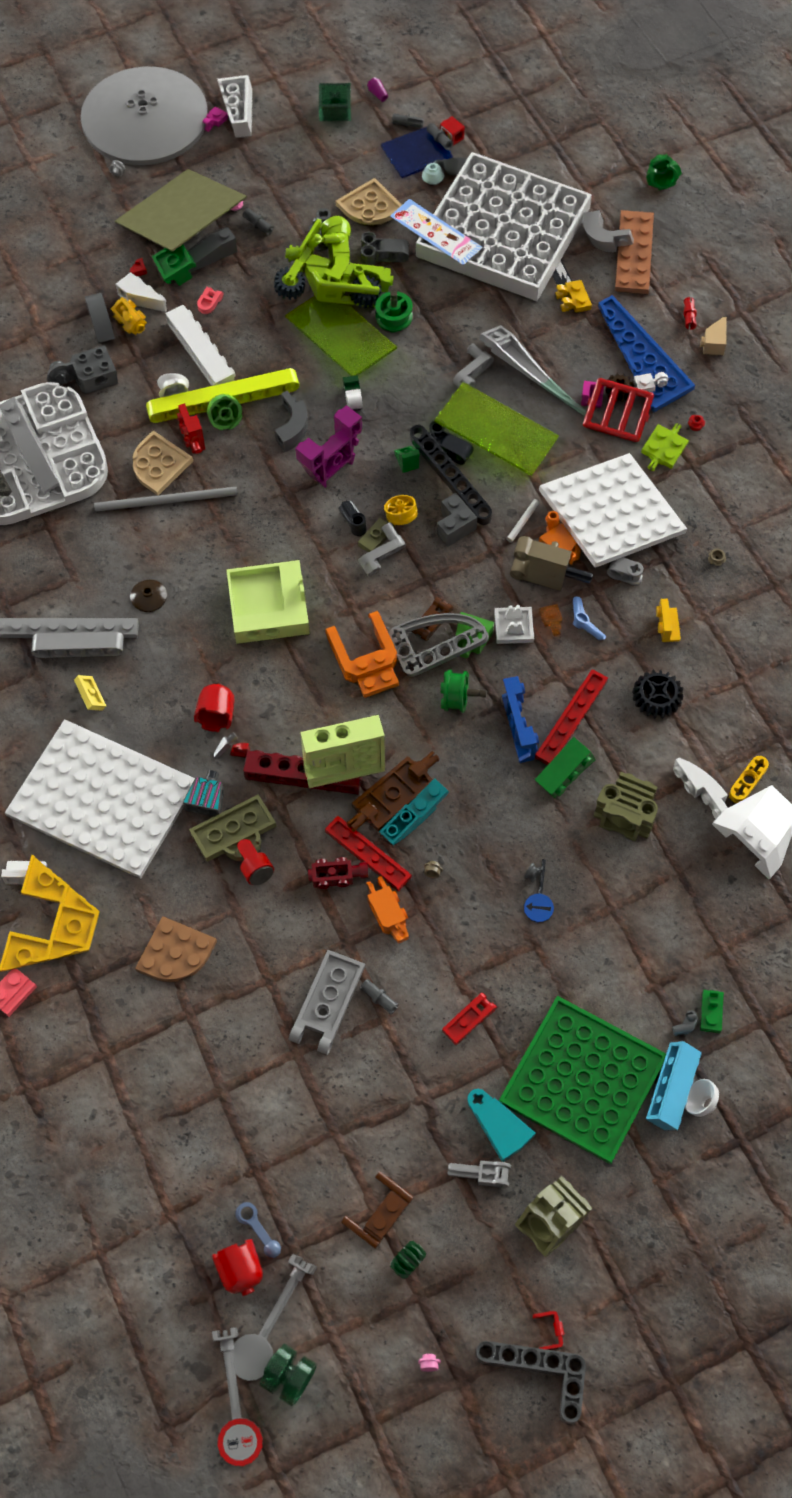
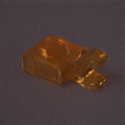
(552, 617)

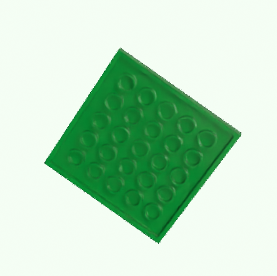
(583, 1079)

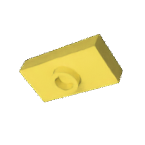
(90, 692)

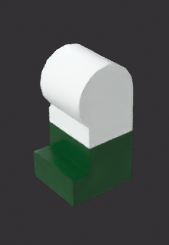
(352, 392)

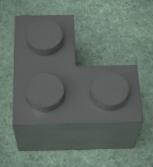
(457, 520)

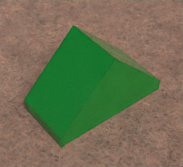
(407, 458)

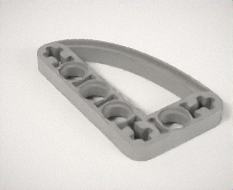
(435, 651)

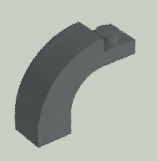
(99, 317)
(295, 430)

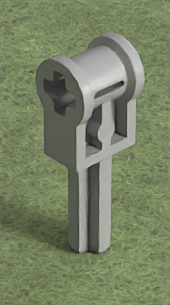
(487, 1173)

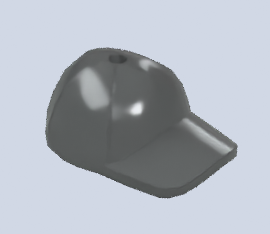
(452, 166)

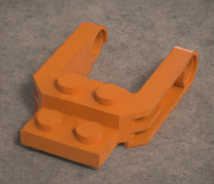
(371, 671)

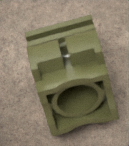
(627, 807)
(553, 1216)

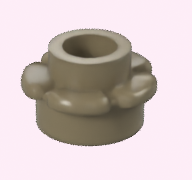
(717, 553)
(432, 869)

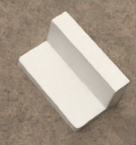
(16, 872)

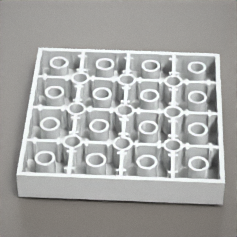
(515, 218)

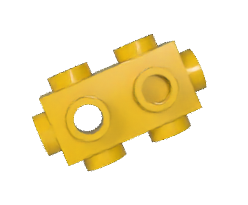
(127, 314)

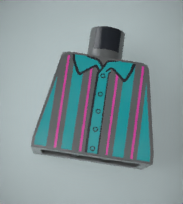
(205, 795)

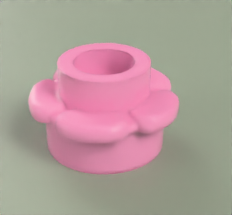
(429, 1363)

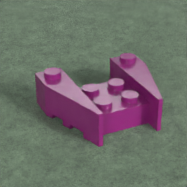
(326, 460)

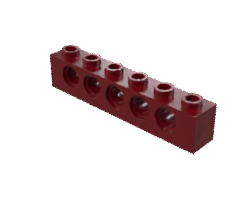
(291, 776)

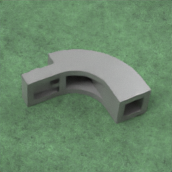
(602, 238)

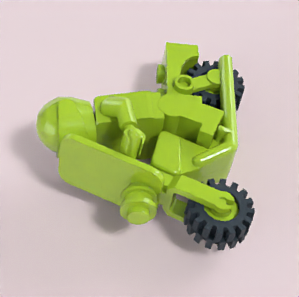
(332, 275)

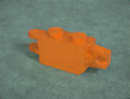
(387, 910)

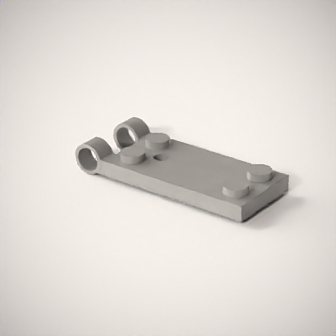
(330, 991)

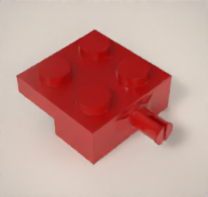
(191, 429)

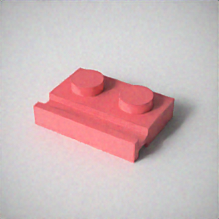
(14, 990)

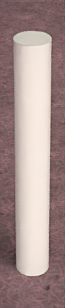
(523, 520)

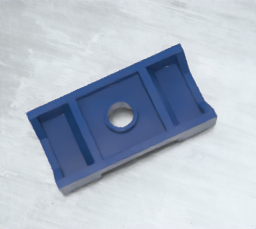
(523, 736)

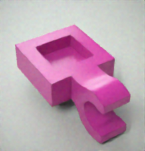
(214, 118)

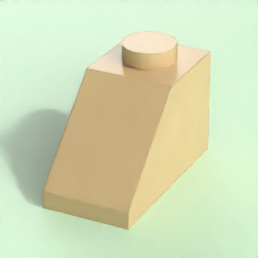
(715, 338)

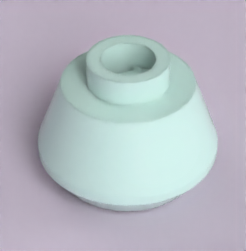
(433, 174)

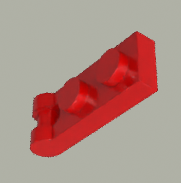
(468, 1019)

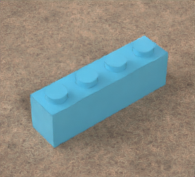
(673, 1086)

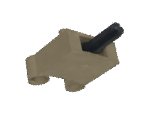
(544, 564)

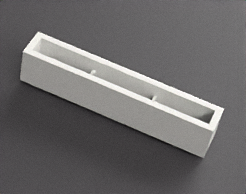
(199, 346)

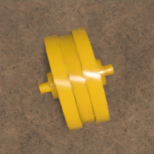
(401, 509)

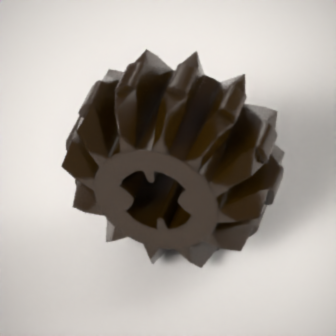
(622, 380)

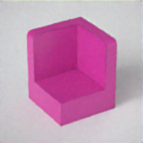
(588, 389)

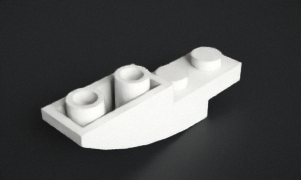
(700, 783)

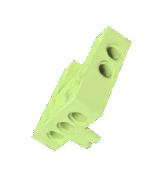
(267, 601)
(343, 751)

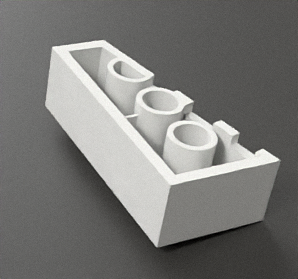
(238, 102)

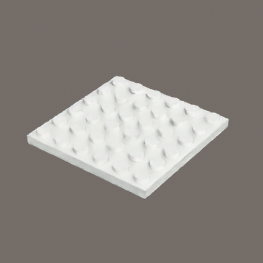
(612, 510)

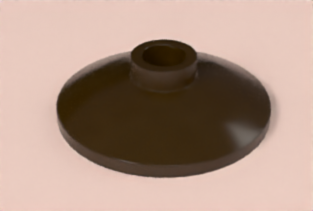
(151, 601)

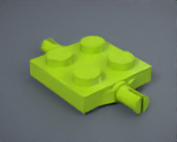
(664, 446)

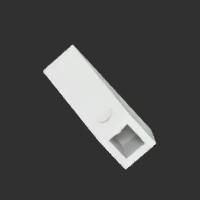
(133, 288)

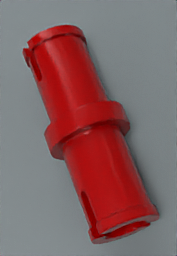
(690, 313)

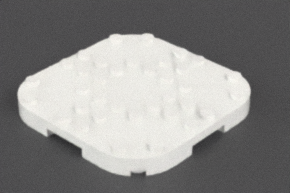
(68, 444)

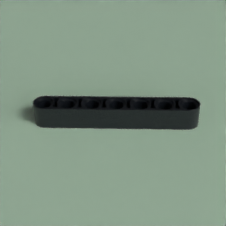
(447, 467)

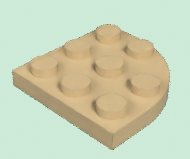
(369, 204)
(158, 462)

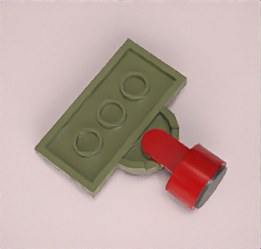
(238, 836)

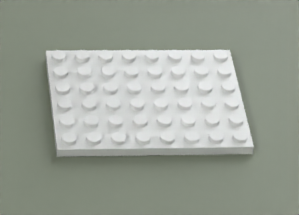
(101, 798)

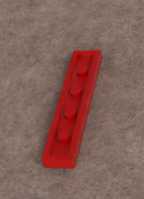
(368, 852)

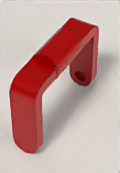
(558, 1327)

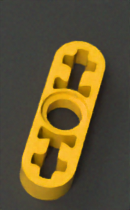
(749, 771)

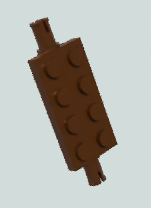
(392, 792)

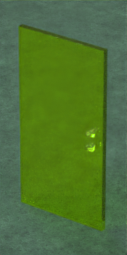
(341, 334)
(497, 428)

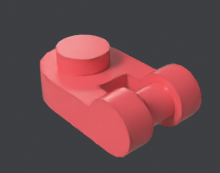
(206, 303)

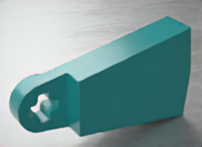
(500, 1125)

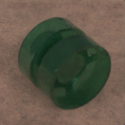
(283, 1372)

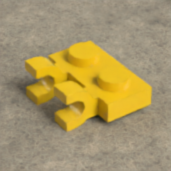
(577, 296)

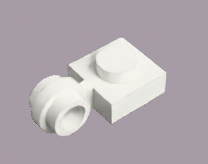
(647, 383)

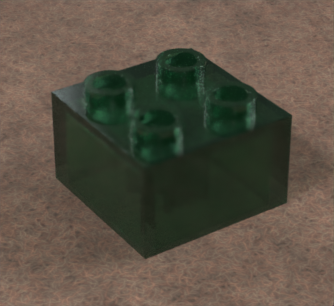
(334, 101)

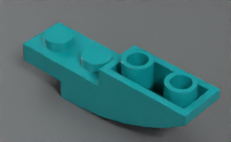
(415, 813)

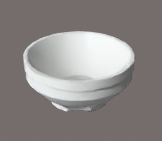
(699, 1093)

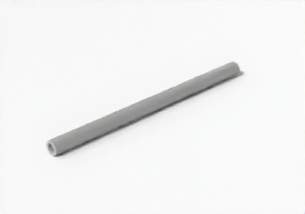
(164, 499)

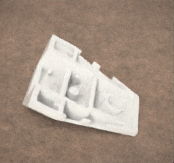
(762, 825)

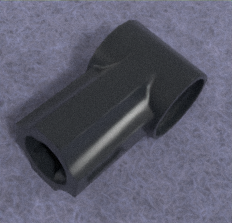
(353, 517)

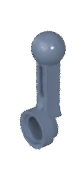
(271, 1247)

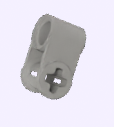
(625, 569)

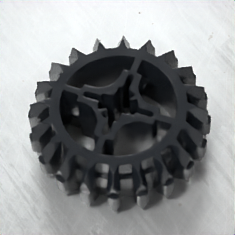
(657, 684)

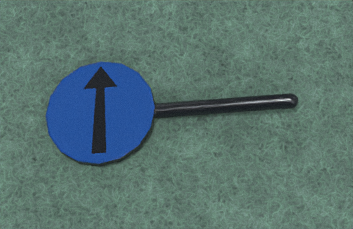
(539, 906)

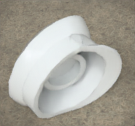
(172, 384)

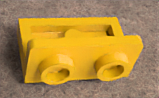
(668, 622)

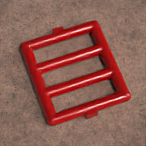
(616, 387)

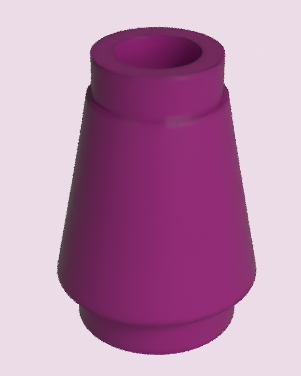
(377, 89)

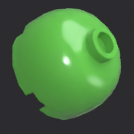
(224, 412)

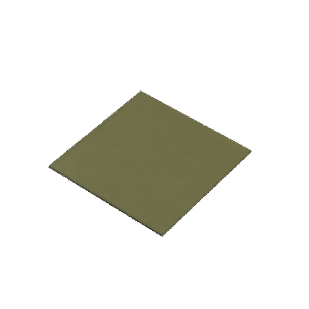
(180, 209)

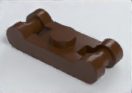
(438, 603)

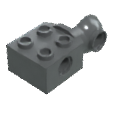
(90, 369)

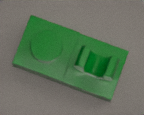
(711, 1011)

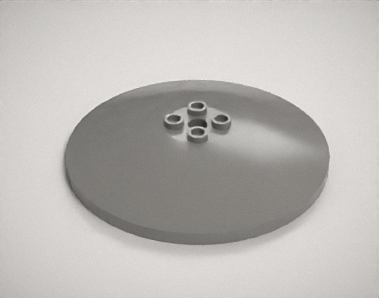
(148, 133)

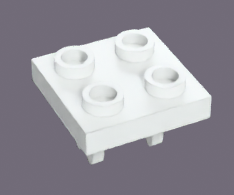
(514, 625)

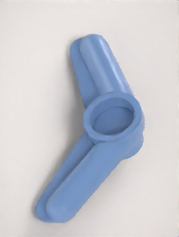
(581, 620)

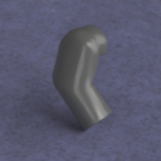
(688, 1024)

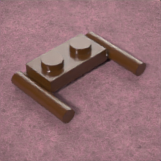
(384, 1216)

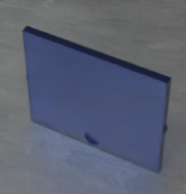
(414, 152)

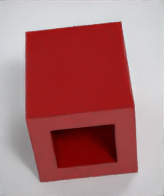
(454, 130)

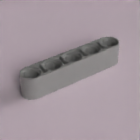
(77, 644)

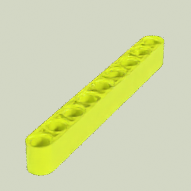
(243, 390)

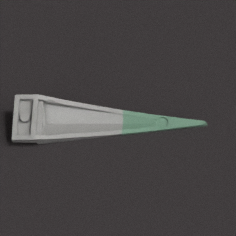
(510, 350)

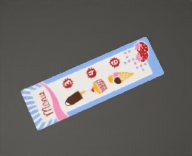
(436, 231)

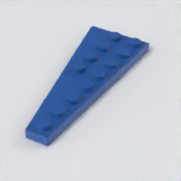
(644, 354)

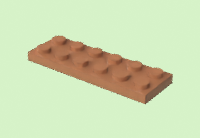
(635, 259)

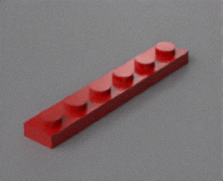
(571, 717)

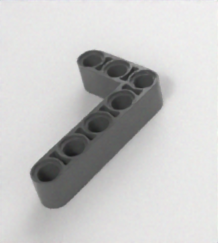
(541, 1366)

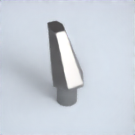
(225, 744)

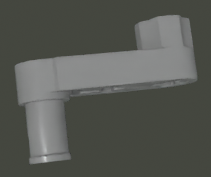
(475, 368)
(370, 560)

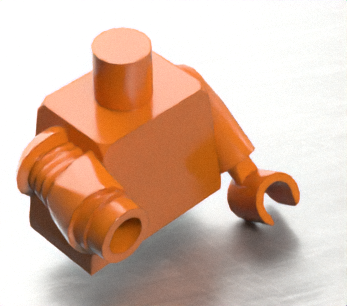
(557, 532)

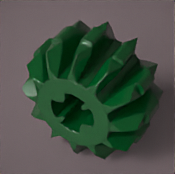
(408, 1259)

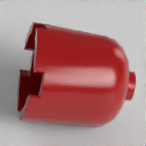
(215, 707)
(239, 1268)

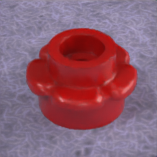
(696, 426)

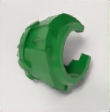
(663, 172)

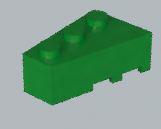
(565, 768)

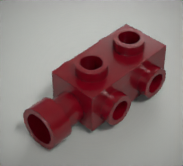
(333, 870)

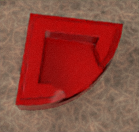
(138, 268)
(240, 749)

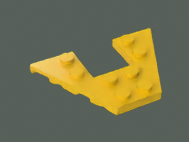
(72, 926)

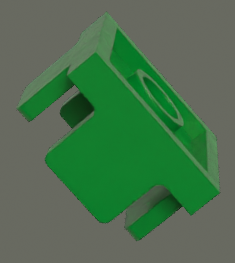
(174, 264)

